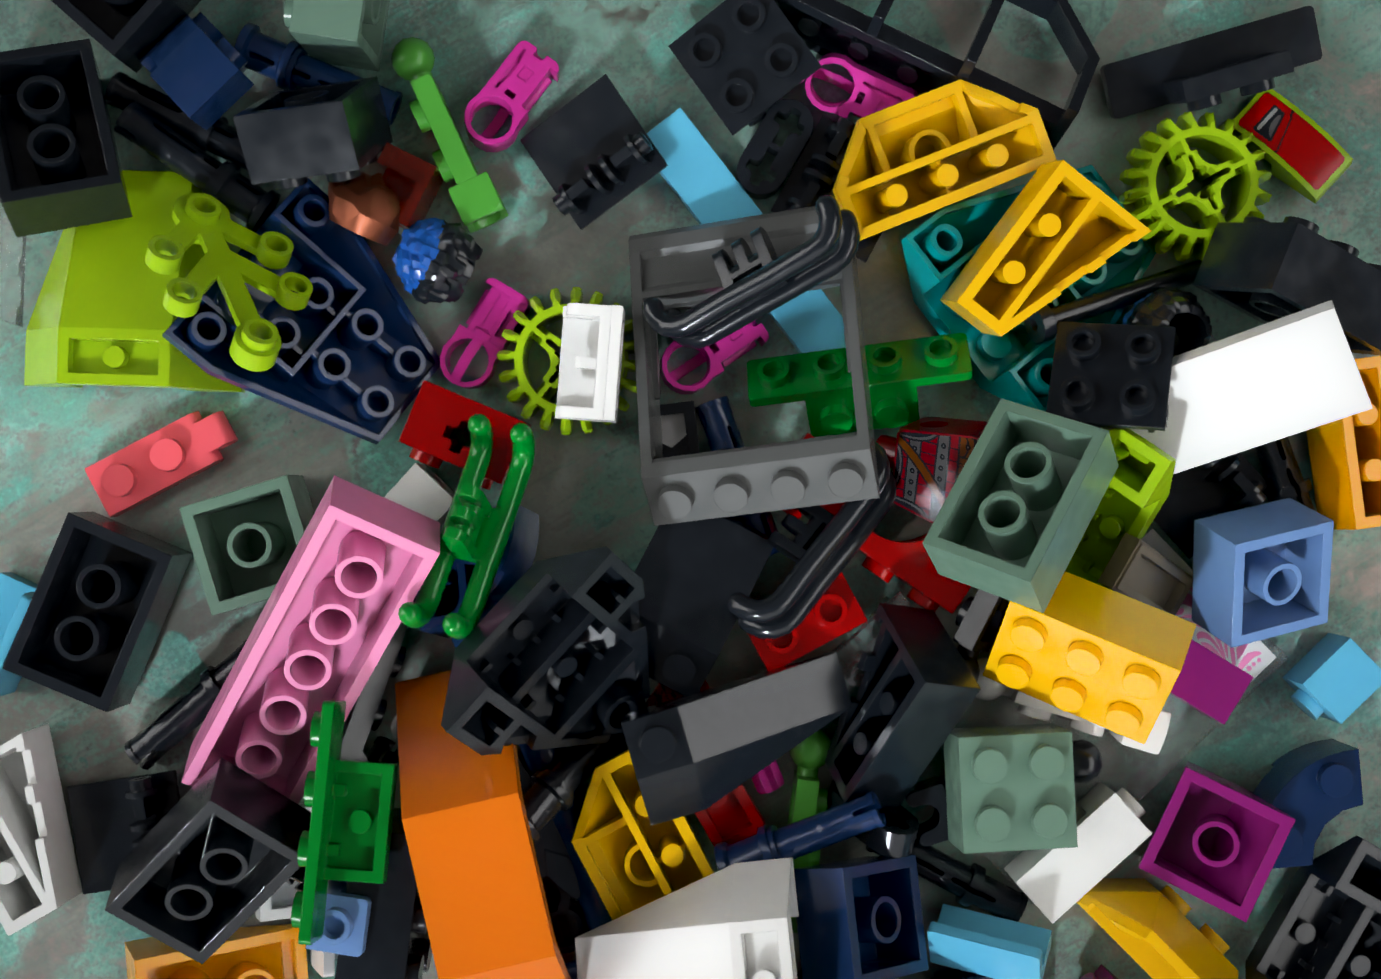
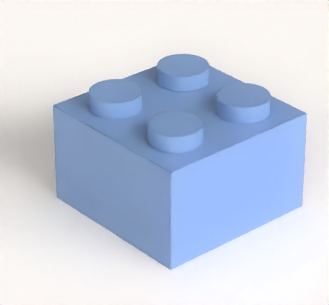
(1261, 571)

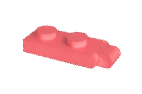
(160, 461)

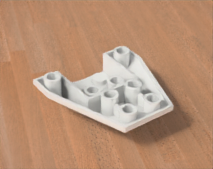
(711, 929)

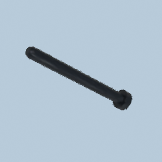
(1044, 323)

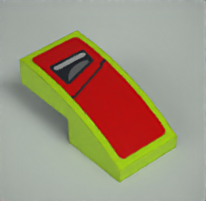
(1294, 144)

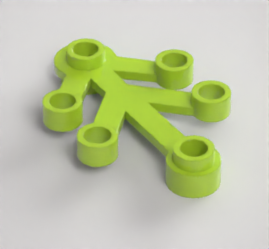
(208, 223)

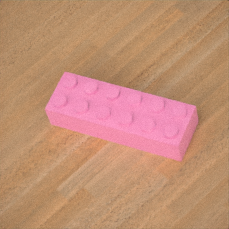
(317, 635)

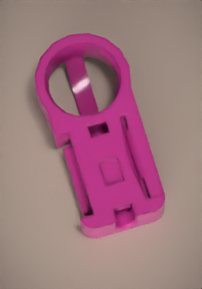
(515, 90)
(868, 92)
(485, 328)
(716, 356)

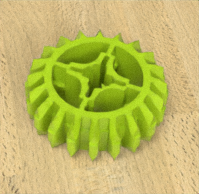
(1183, 168)
(536, 331)

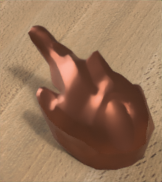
(365, 207)

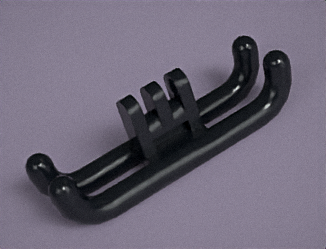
(760, 279)
(820, 554)

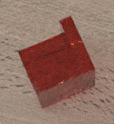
(412, 181)

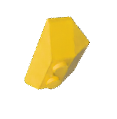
(936, 154)
(622, 850)
(1155, 930)

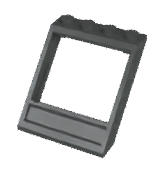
(751, 479)

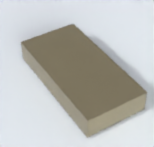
(1146, 575)

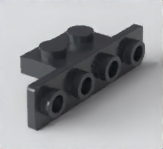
(1213, 64)

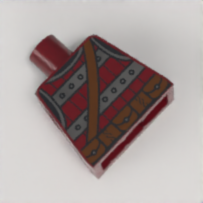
(929, 460)

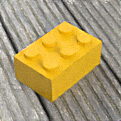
(1093, 655)

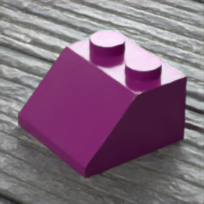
(1217, 841)

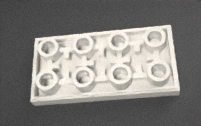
(1260, 388)

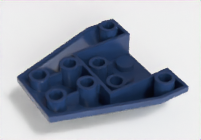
(342, 358)

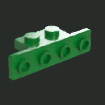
(827, 388)
(347, 823)

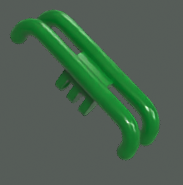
(475, 530)

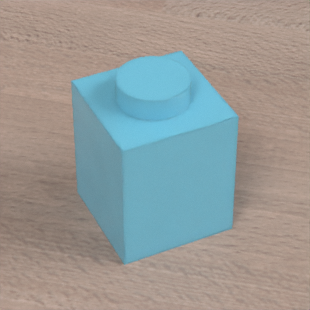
(1333, 679)

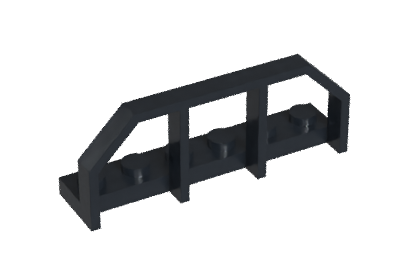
(837, 28)

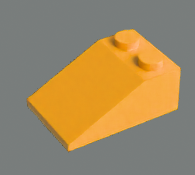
(247, 954)

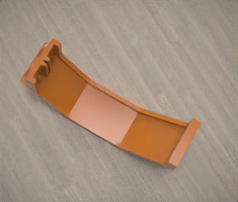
(470, 848)

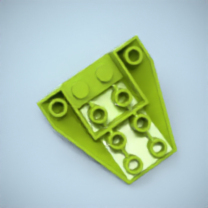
(104, 306)

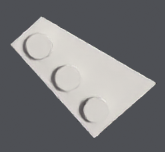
(35, 833)

